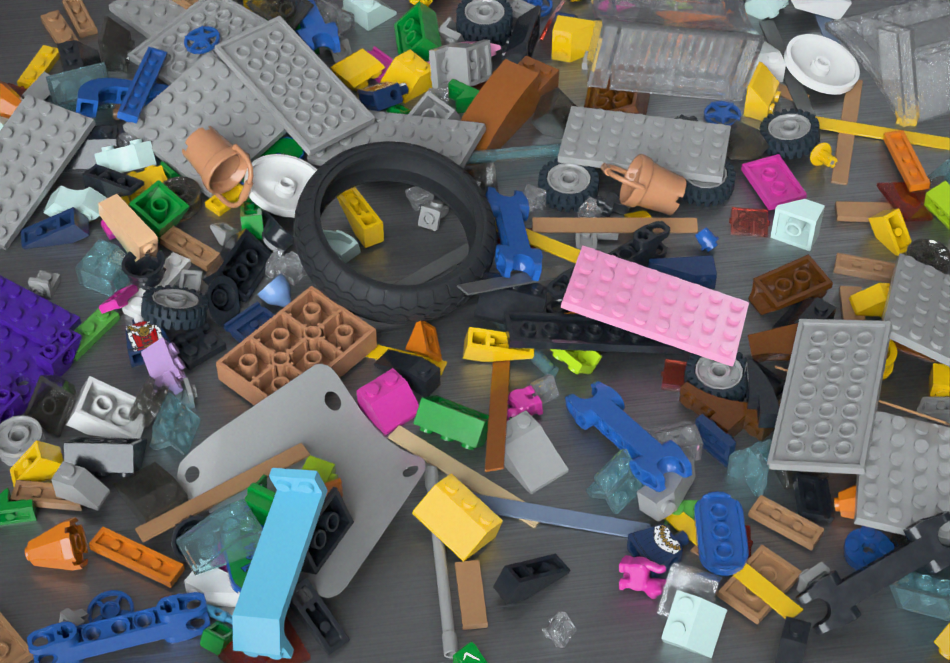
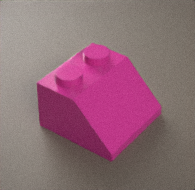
(388, 401)

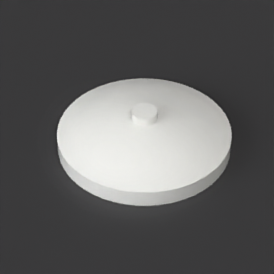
(821, 64)
(279, 182)

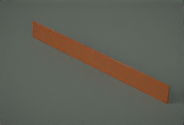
(498, 416)

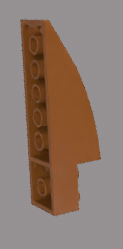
(510, 99)

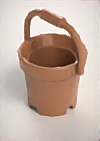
(219, 164)
(648, 185)

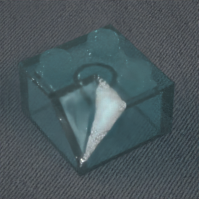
(102, 268)

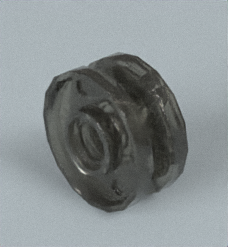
(188, 191)
(930, 253)
(148, 402)

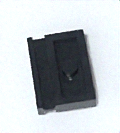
(813, 498)

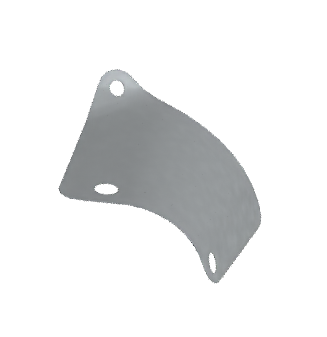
(362, 456)

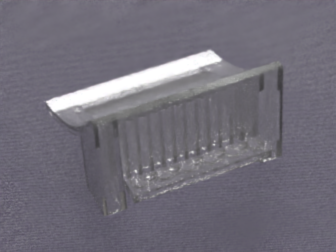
(673, 47)
(904, 54)

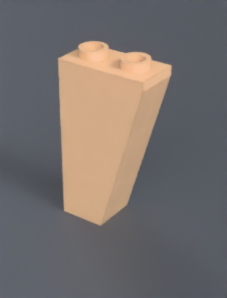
(128, 227)

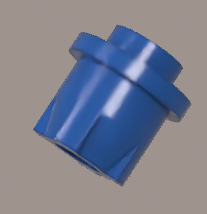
(706, 239)

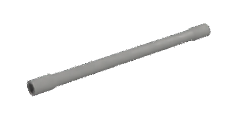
(449, 636)

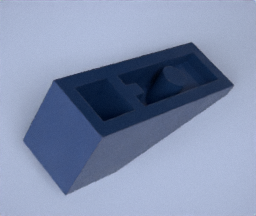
(56, 230)
(694, 269)

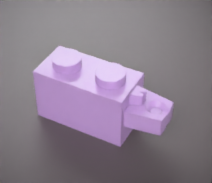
(165, 364)

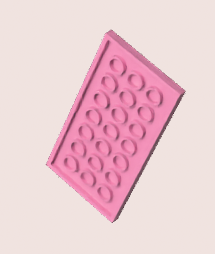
(656, 305)

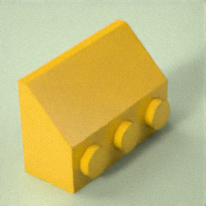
(458, 517)

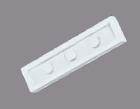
(173, 264)

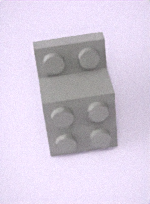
(461, 62)

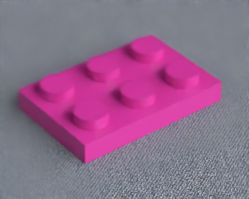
(773, 181)

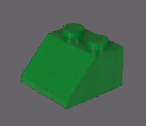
(159, 208)

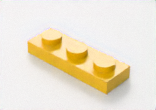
(43, 61)

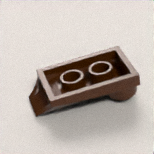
(789, 285)

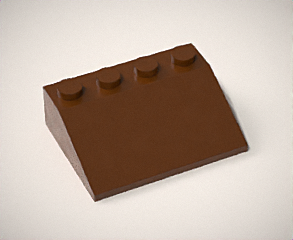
(617, 100)

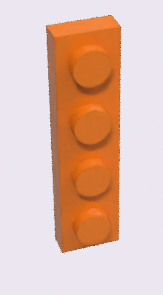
(906, 160)
(136, 557)

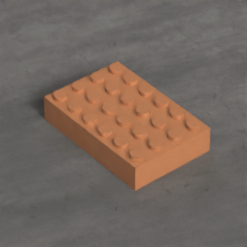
(294, 340)

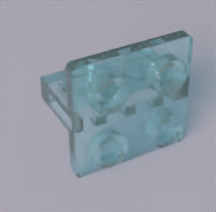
(174, 426)
(750, 466)
(615, 482)

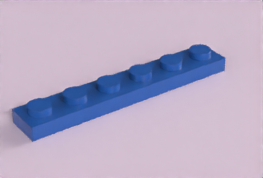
(142, 85)

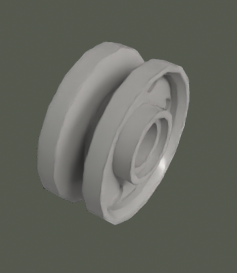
(17, 436)

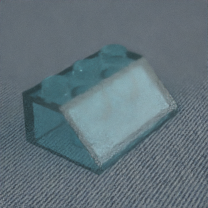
(65, 85)
(923, 595)

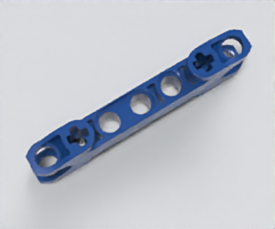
(317, 33)
(515, 250)
(648, 456)
(166, 621)

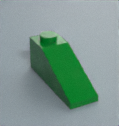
(251, 218)

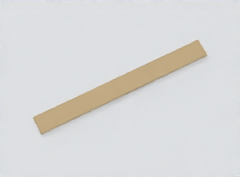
(450, 465)

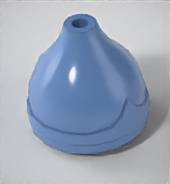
(277, 292)

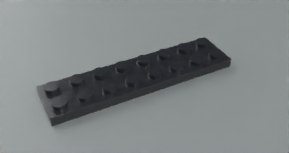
(575, 333)

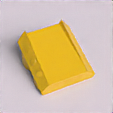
(357, 69)

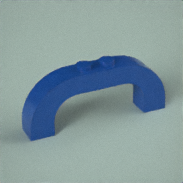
(106, 91)

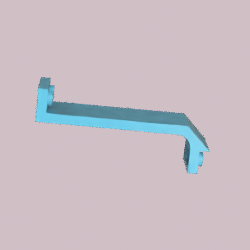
(277, 564)

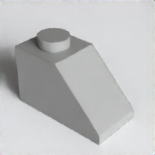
(79, 486)

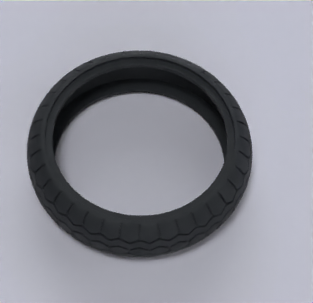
(408, 165)

